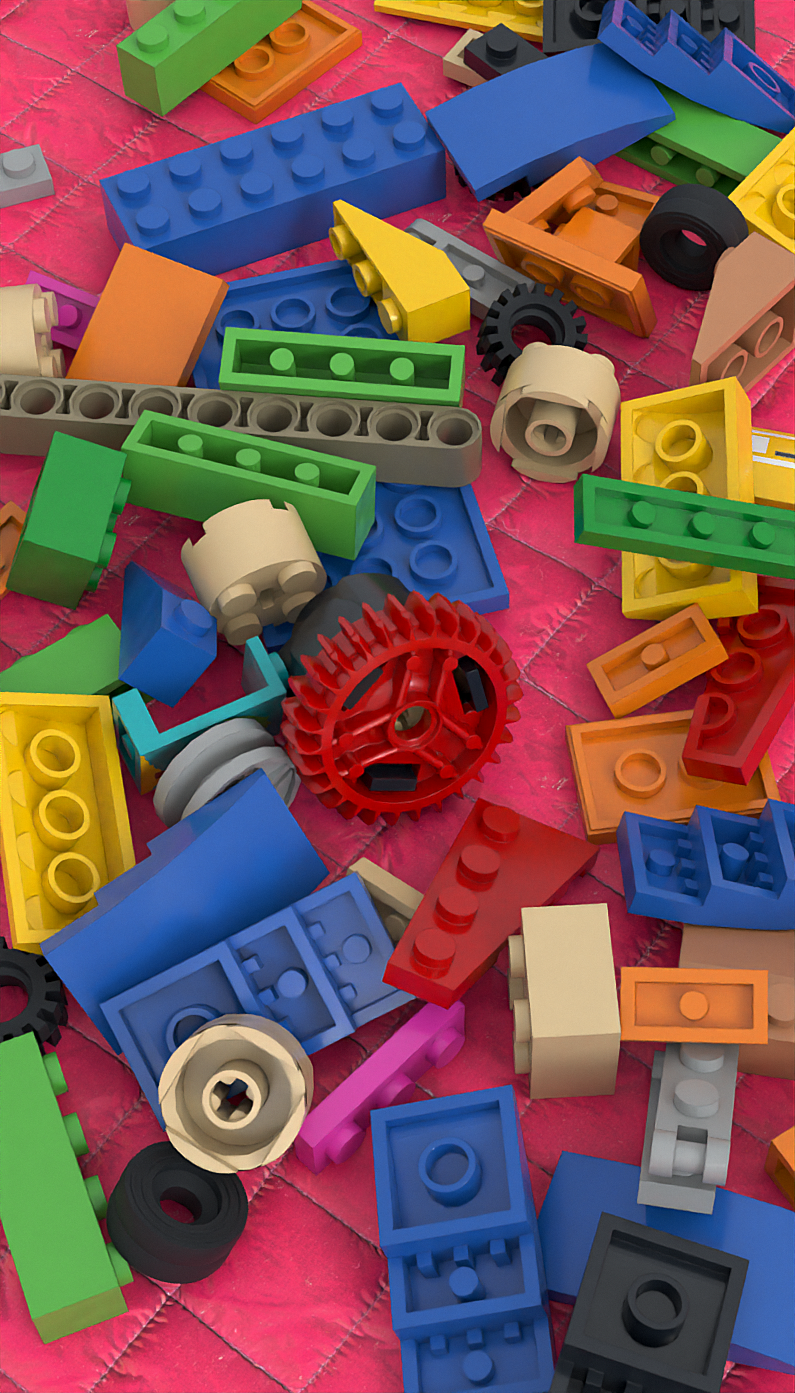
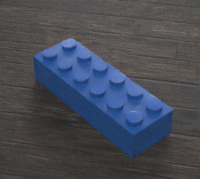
(279, 183)

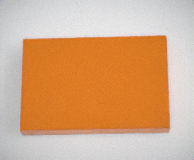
(284, 62)
(586, 278)
(149, 322)
(640, 770)

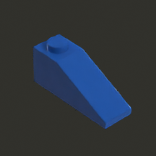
(163, 636)

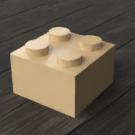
(564, 1001)

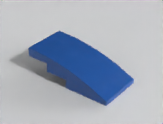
(713, 73)
(546, 117)
(714, 869)
(200, 885)
(303, 967)
(738, 1226)
(462, 1245)

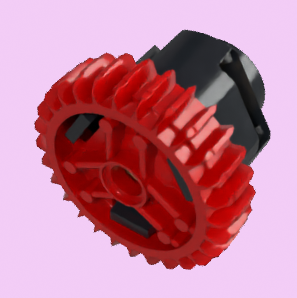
(394, 697)

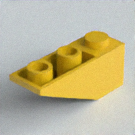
(407, 278)

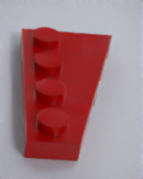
(748, 692)
(477, 900)

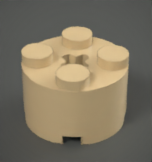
(26, 332)
(556, 412)
(253, 568)
(195, 1093)

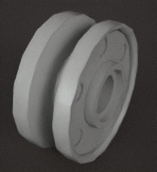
(219, 762)

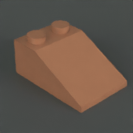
(747, 314)
(753, 950)

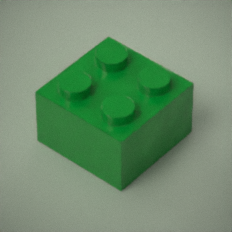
(70, 522)

